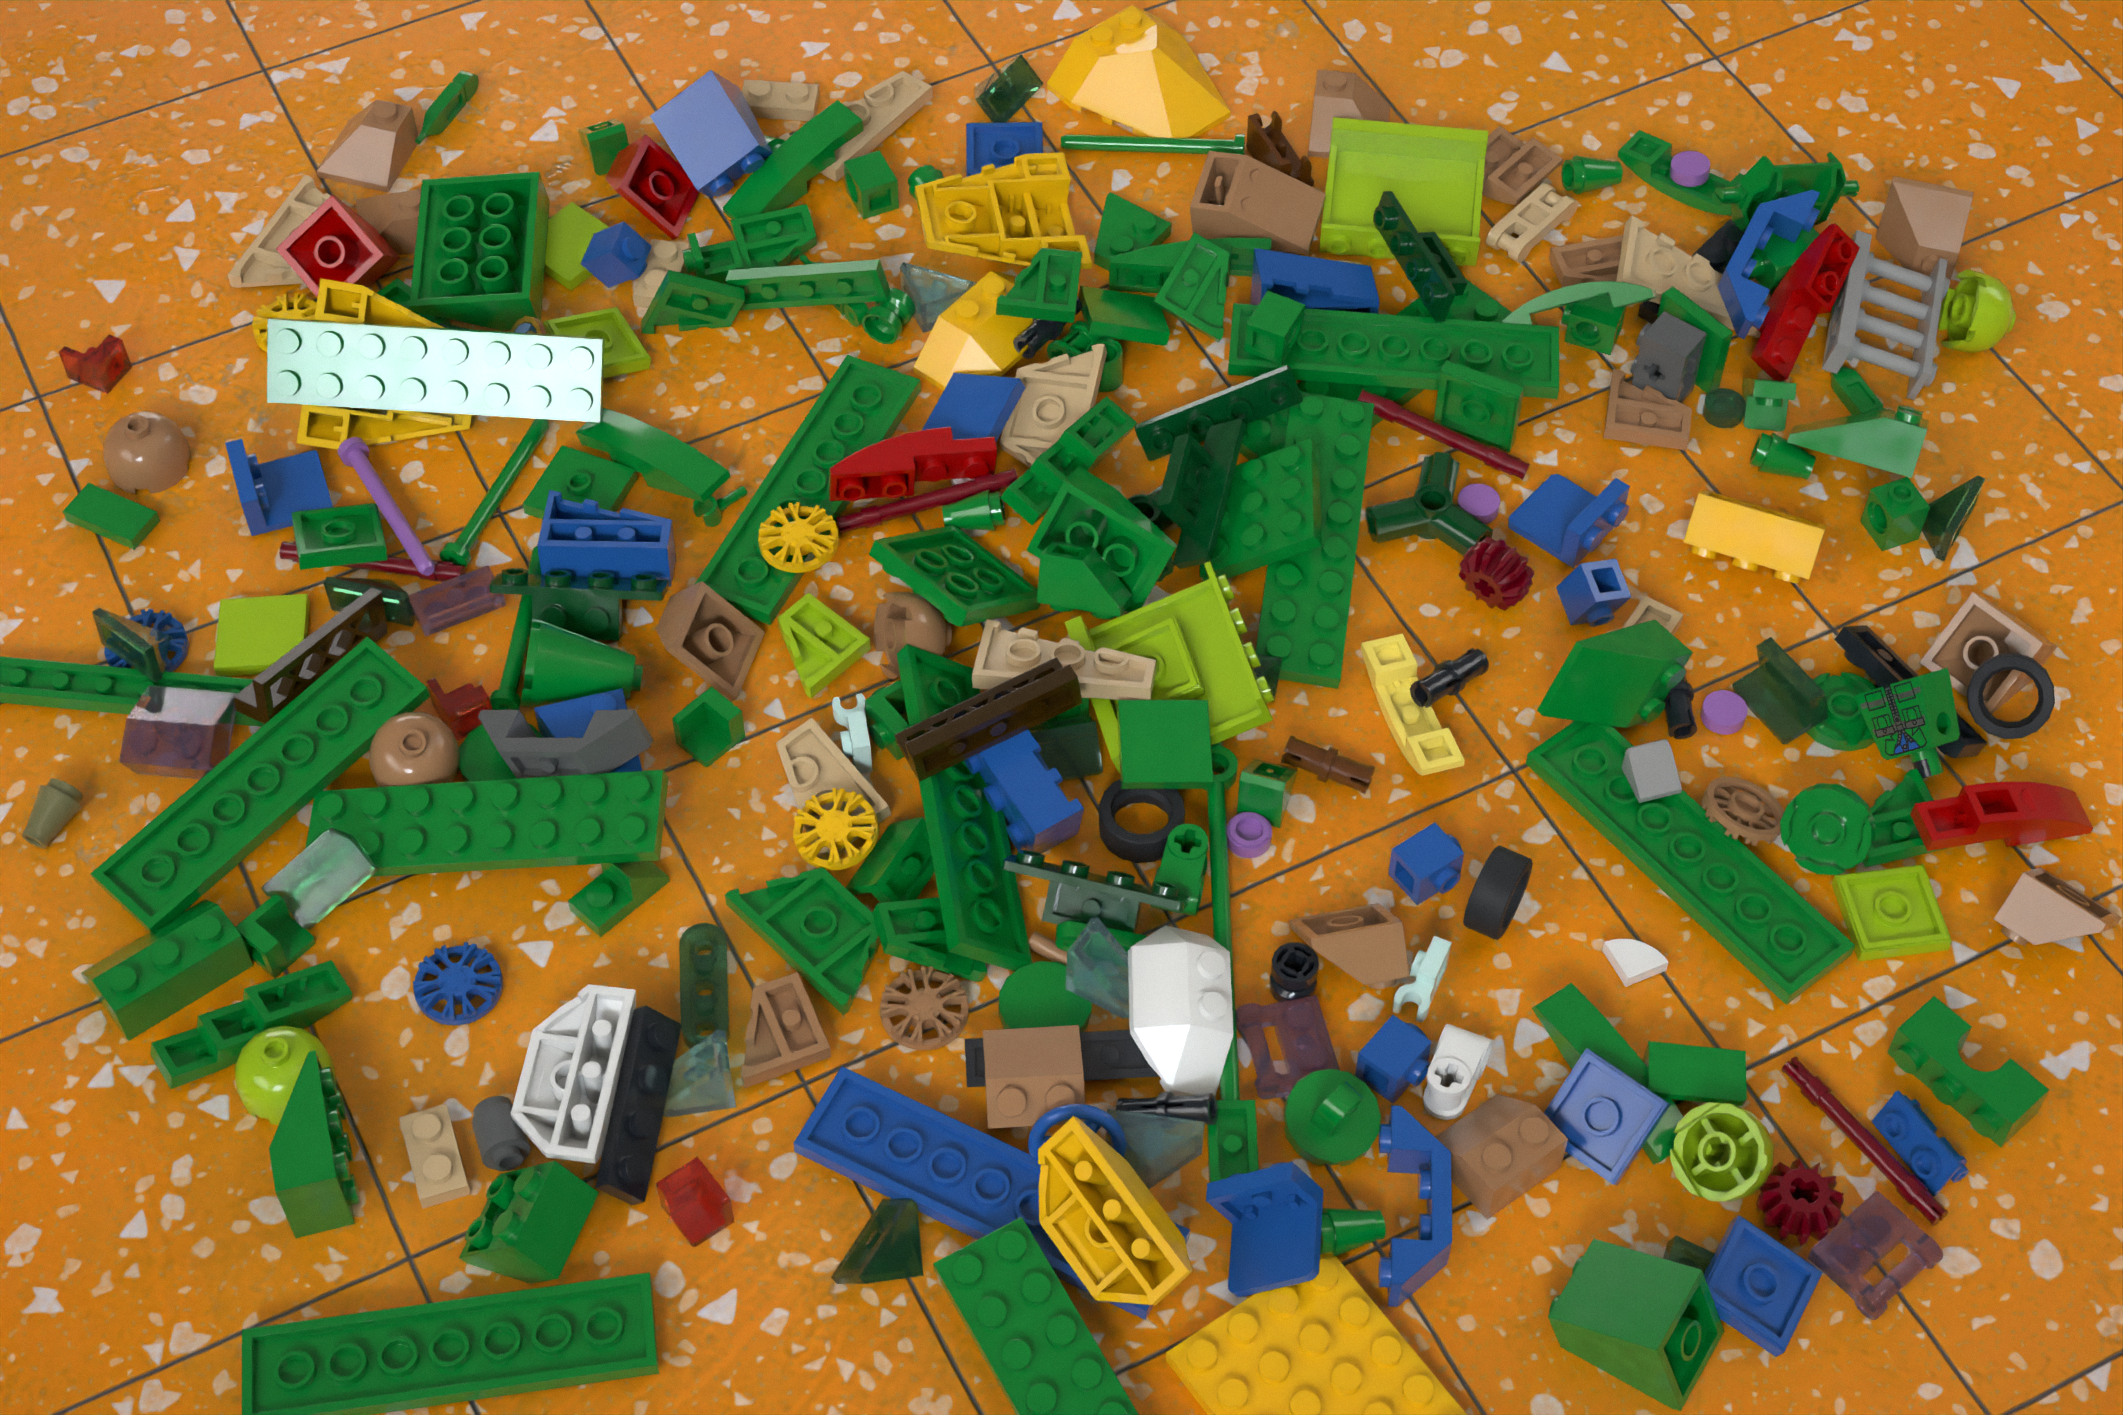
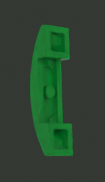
(1651, 161)
(1621, 295)

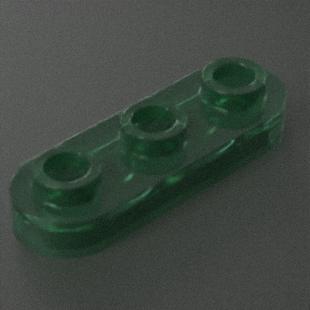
(700, 974)

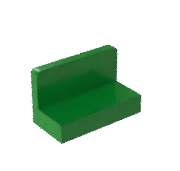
(897, 864)
(1696, 1073)

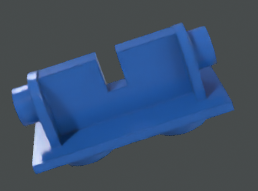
(1915, 1141)

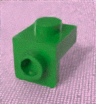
(711, 261)
(885, 717)

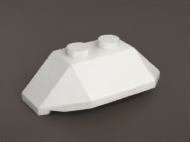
(1181, 1008)
(574, 1074)

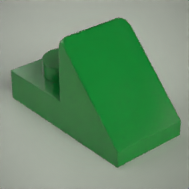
(604, 143)
(1766, 403)
(616, 893)

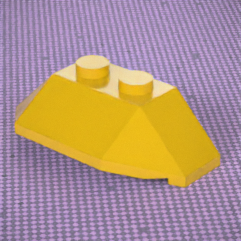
(971, 335)
(1107, 1220)

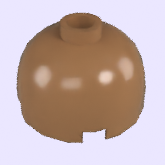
(146, 452)
(911, 621)
(414, 751)

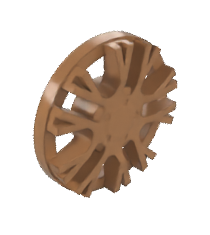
(1743, 811)
(924, 1008)

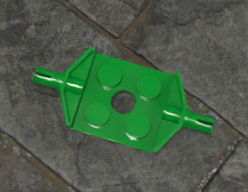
(1771, 182)

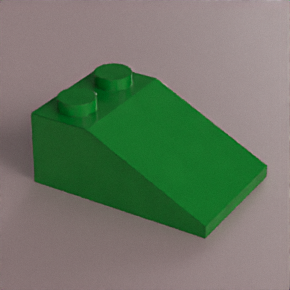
(1876, 438)
(1102, 518)
(1618, 677)

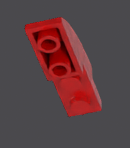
(1801, 295)
(898, 462)
(2001, 810)

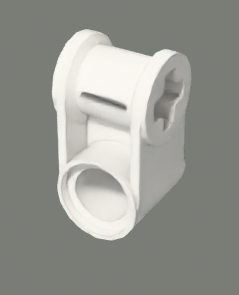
(1454, 1071)

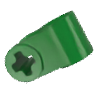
(1077, 344)
(1185, 864)

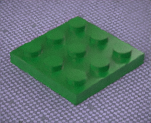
(1270, 511)
(955, 575)

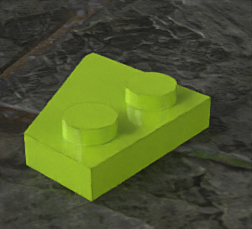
(820, 643)

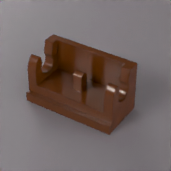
(1274, 150)

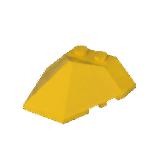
(1140, 76)
(1003, 211)
(332, 425)

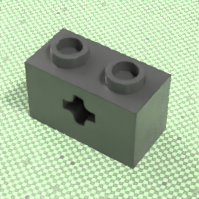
(1668, 357)

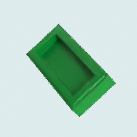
(111, 516)

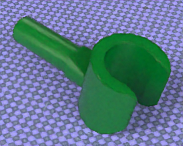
(712, 508)

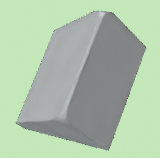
(1651, 770)

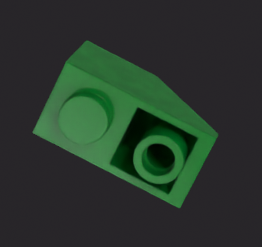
(1080, 580)

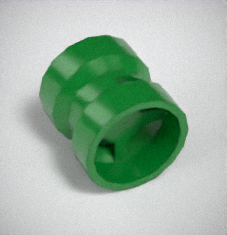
(886, 319)

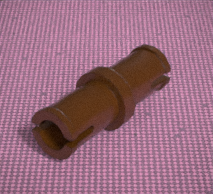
(1328, 764)

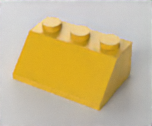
(1754, 536)

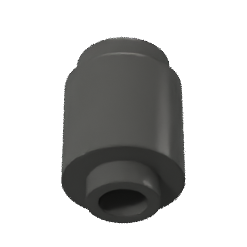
(498, 1137)

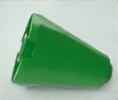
(573, 666)

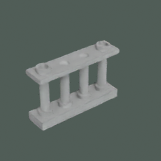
(1849, 317)

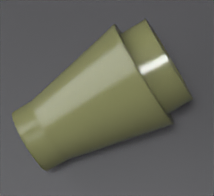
(51, 812)

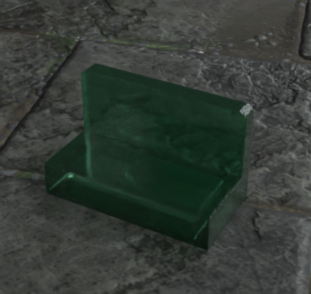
(1782, 694)
(1070, 746)
(321, 876)

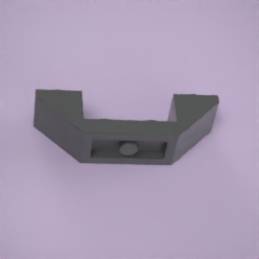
(608, 743)

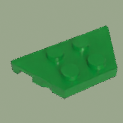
(815, 930)

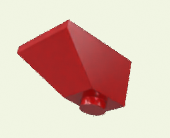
(653, 184)
(337, 247)

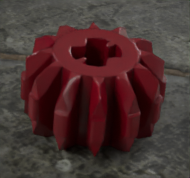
(1496, 573)
(1800, 1202)

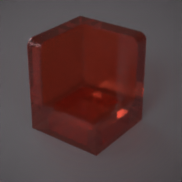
(97, 367)
(459, 707)
(695, 1202)

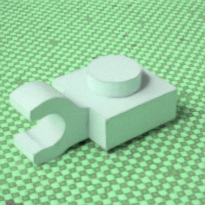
(856, 740)
(1428, 970)

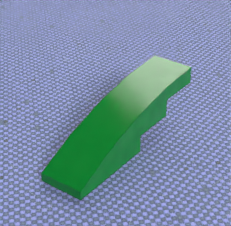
(795, 162)
(1149, 267)
(1080, 445)
(656, 454)
(1579, 1025)
(222, 1033)

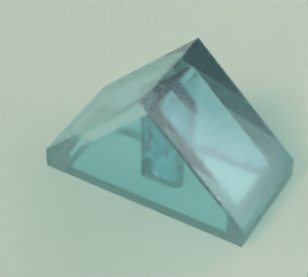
(931, 292)
(1099, 969)
(702, 1079)
(1158, 1143)

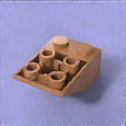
(1254, 201)

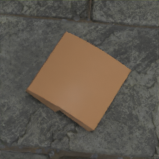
(1515, 167)

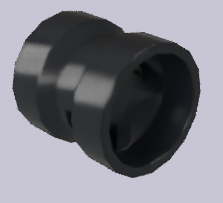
(1293, 972)

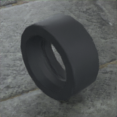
(2020, 728)
(1133, 846)
(1497, 892)

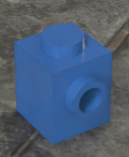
(616, 255)
(1593, 592)
(1427, 863)
(1394, 1059)

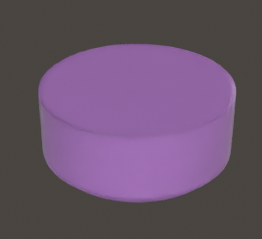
(1690, 168)
(1480, 502)
(1723, 712)
(1249, 834)

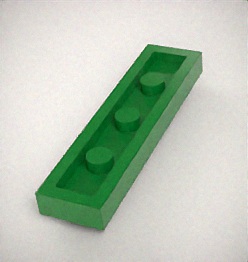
(811, 284)

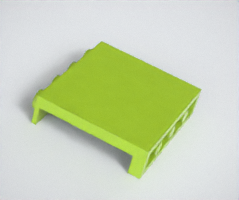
(1428, 169)
(1214, 638)

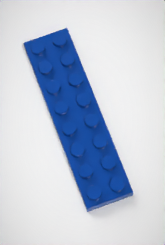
(933, 1160)

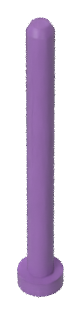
(355, 454)

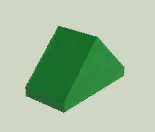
(1266, 790)

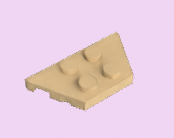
(262, 262)
(1052, 401)

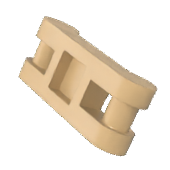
(1531, 221)

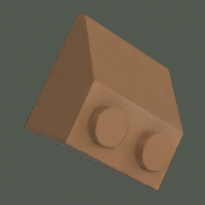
(1031, 1073)
(1502, 1152)

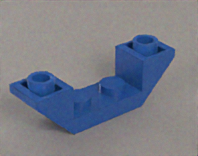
(1782, 217)
(1416, 1151)

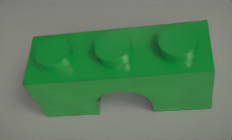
(1992, 1101)

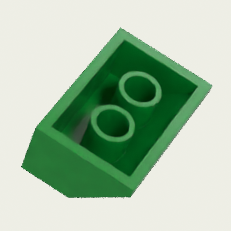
(169, 968)

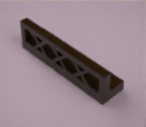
(313, 657)
(989, 718)

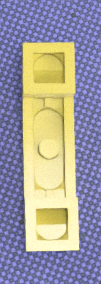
(1414, 728)

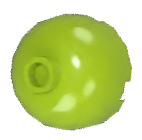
(1976, 313)
(271, 1066)
(1721, 1152)

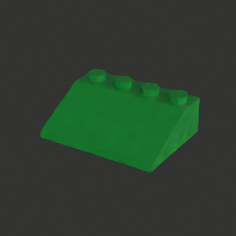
(481, 249)

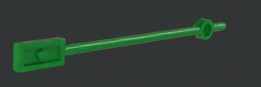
(1234, 1136)

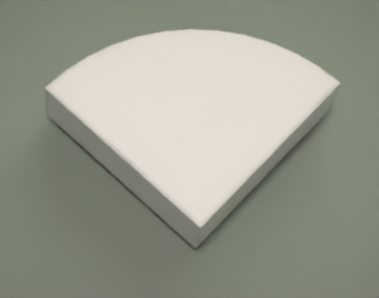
(1634, 960)

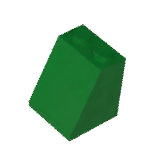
(1638, 1320)

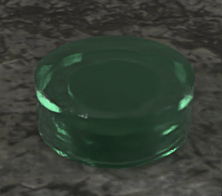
(1724, 408)

